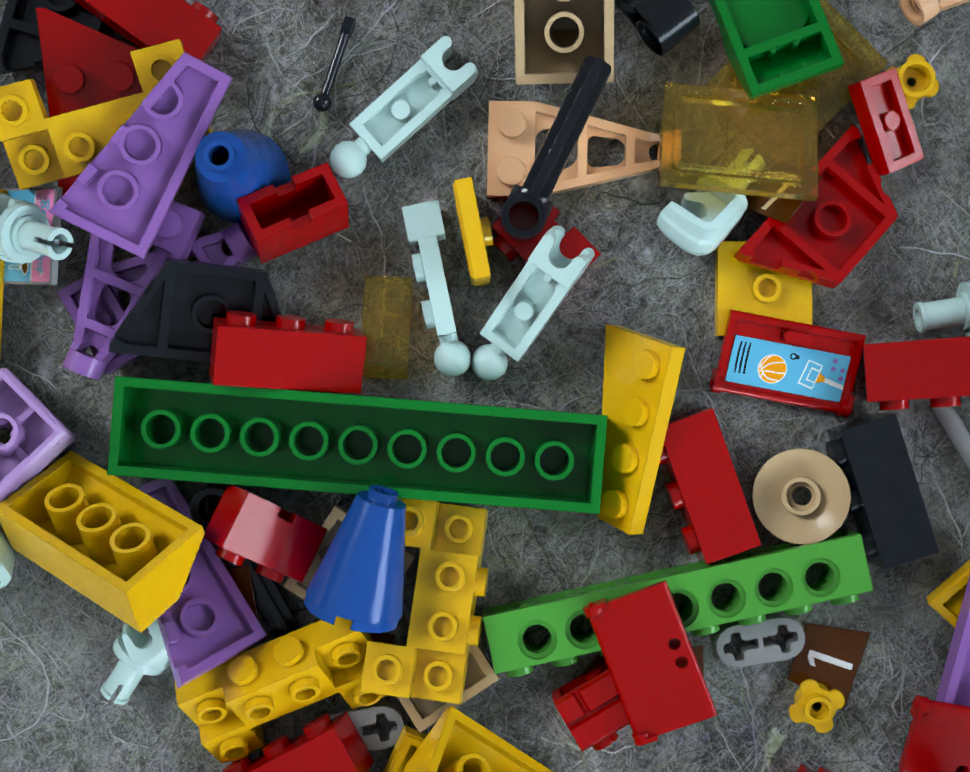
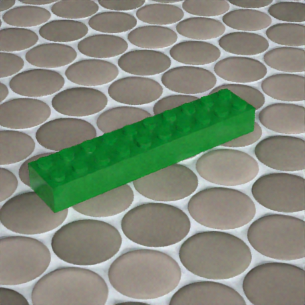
(357, 442)

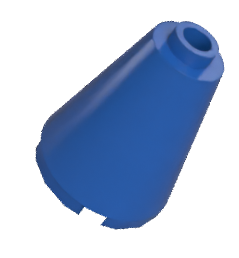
(235, 165)
(364, 565)

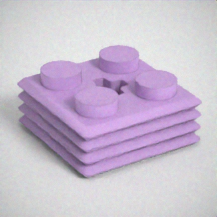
(35, 435)

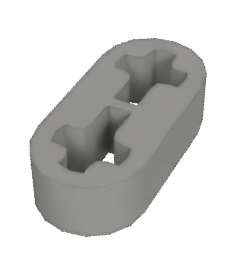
(760, 651)
(368, 715)

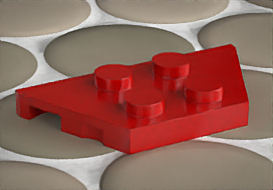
(82, 68)
(833, 232)

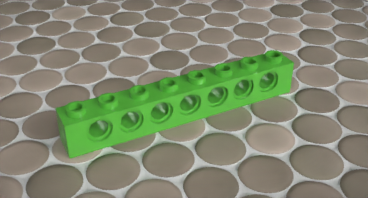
(842, 580)

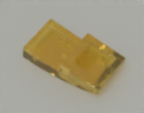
(387, 326)

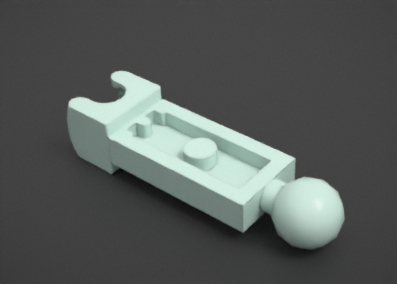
(403, 109)
(425, 229)
(528, 304)

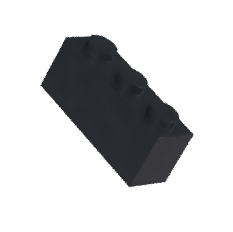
(882, 490)

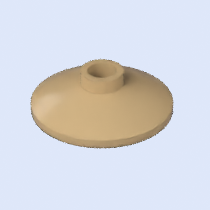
(776, 503)

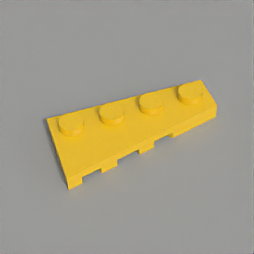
(638, 400)

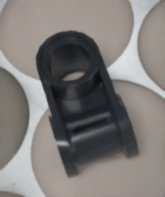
(661, 22)

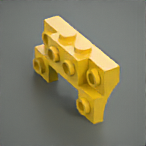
(65, 144)
(442, 606)
(274, 682)

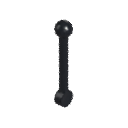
(322, 100)

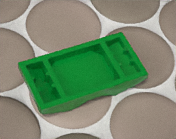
(776, 42)

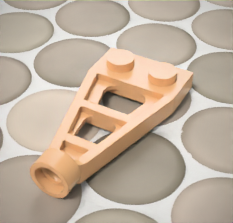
(512, 148)

